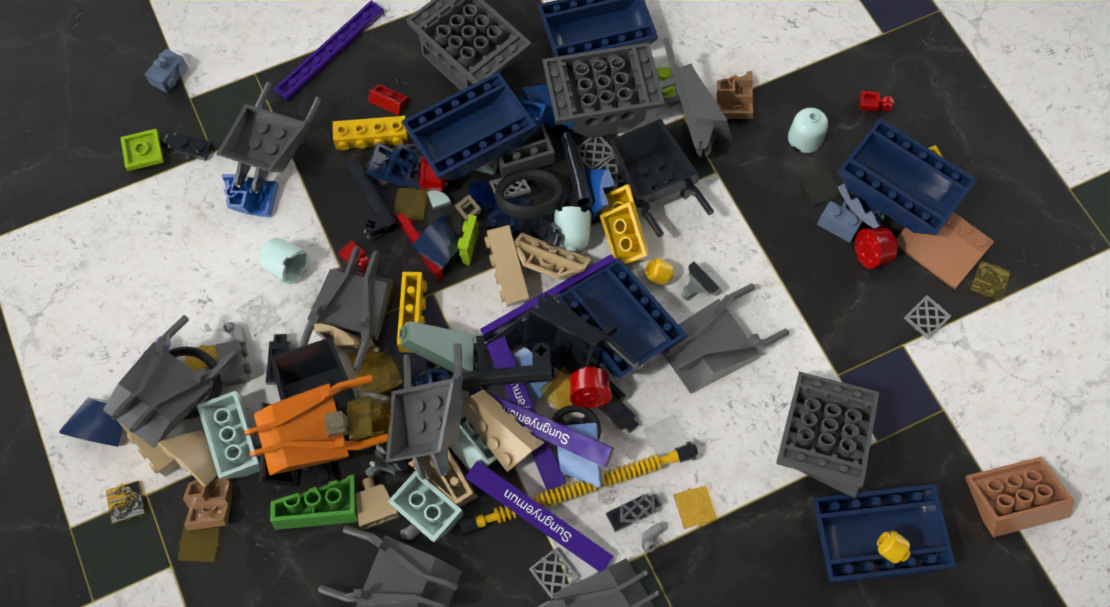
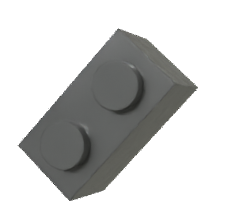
(238, 369)

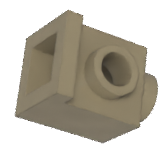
(468, 207)
(336, 424)

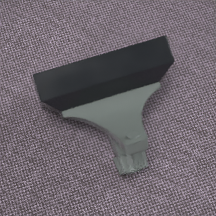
(699, 283)
(397, 467)

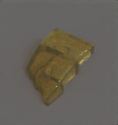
(382, 370)

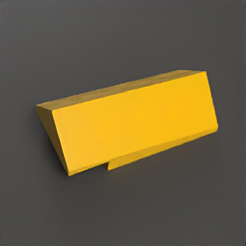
(623, 227)

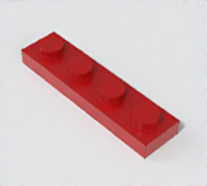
(408, 226)

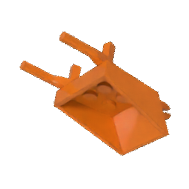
(295, 430)

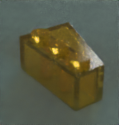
(367, 418)

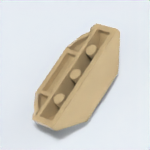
(548, 259)

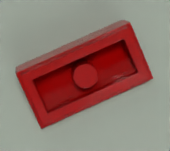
(387, 99)

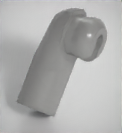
(235, 330)
(410, 532)
(648, 537)

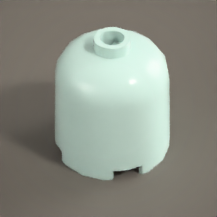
(808, 130)
(574, 227)
(283, 260)

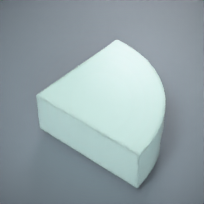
(438, 199)

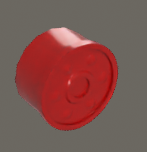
(428, 179)
(875, 247)
(590, 387)

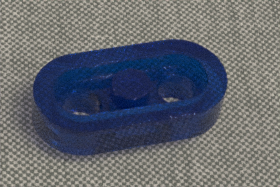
(482, 195)

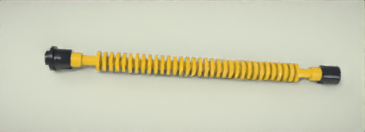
(680, 454)

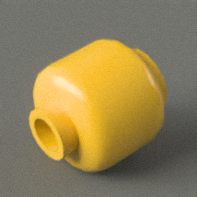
(659, 271)
(893, 547)

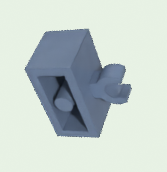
(166, 70)
(840, 221)

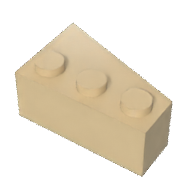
(159, 459)
(454, 484)

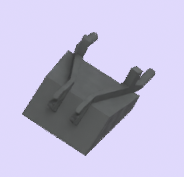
(700, 109)
(264, 140)
(352, 303)
(715, 344)
(160, 390)
(426, 419)
(400, 577)
(606, 588)

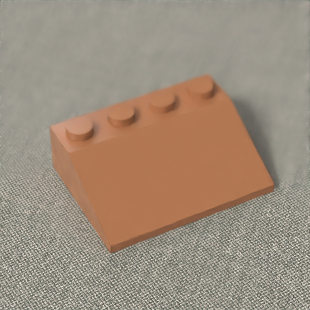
(948, 253)
(1019, 496)

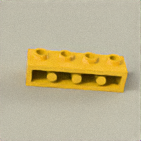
(368, 132)
(411, 301)

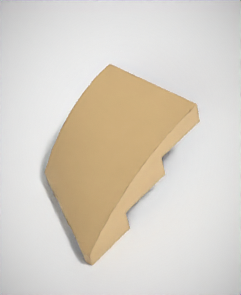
(342, 339)
(192, 454)

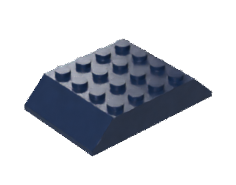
(596, 25)
(470, 128)
(905, 179)
(621, 299)
(853, 526)

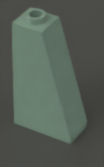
(437, 344)

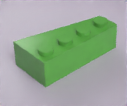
(318, 506)

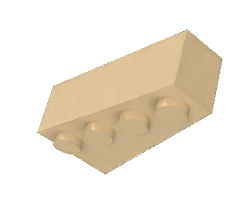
(507, 266)
(499, 430)

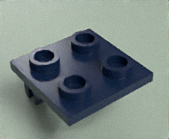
(498, 218)

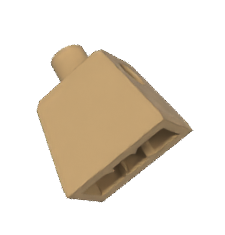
(374, 505)

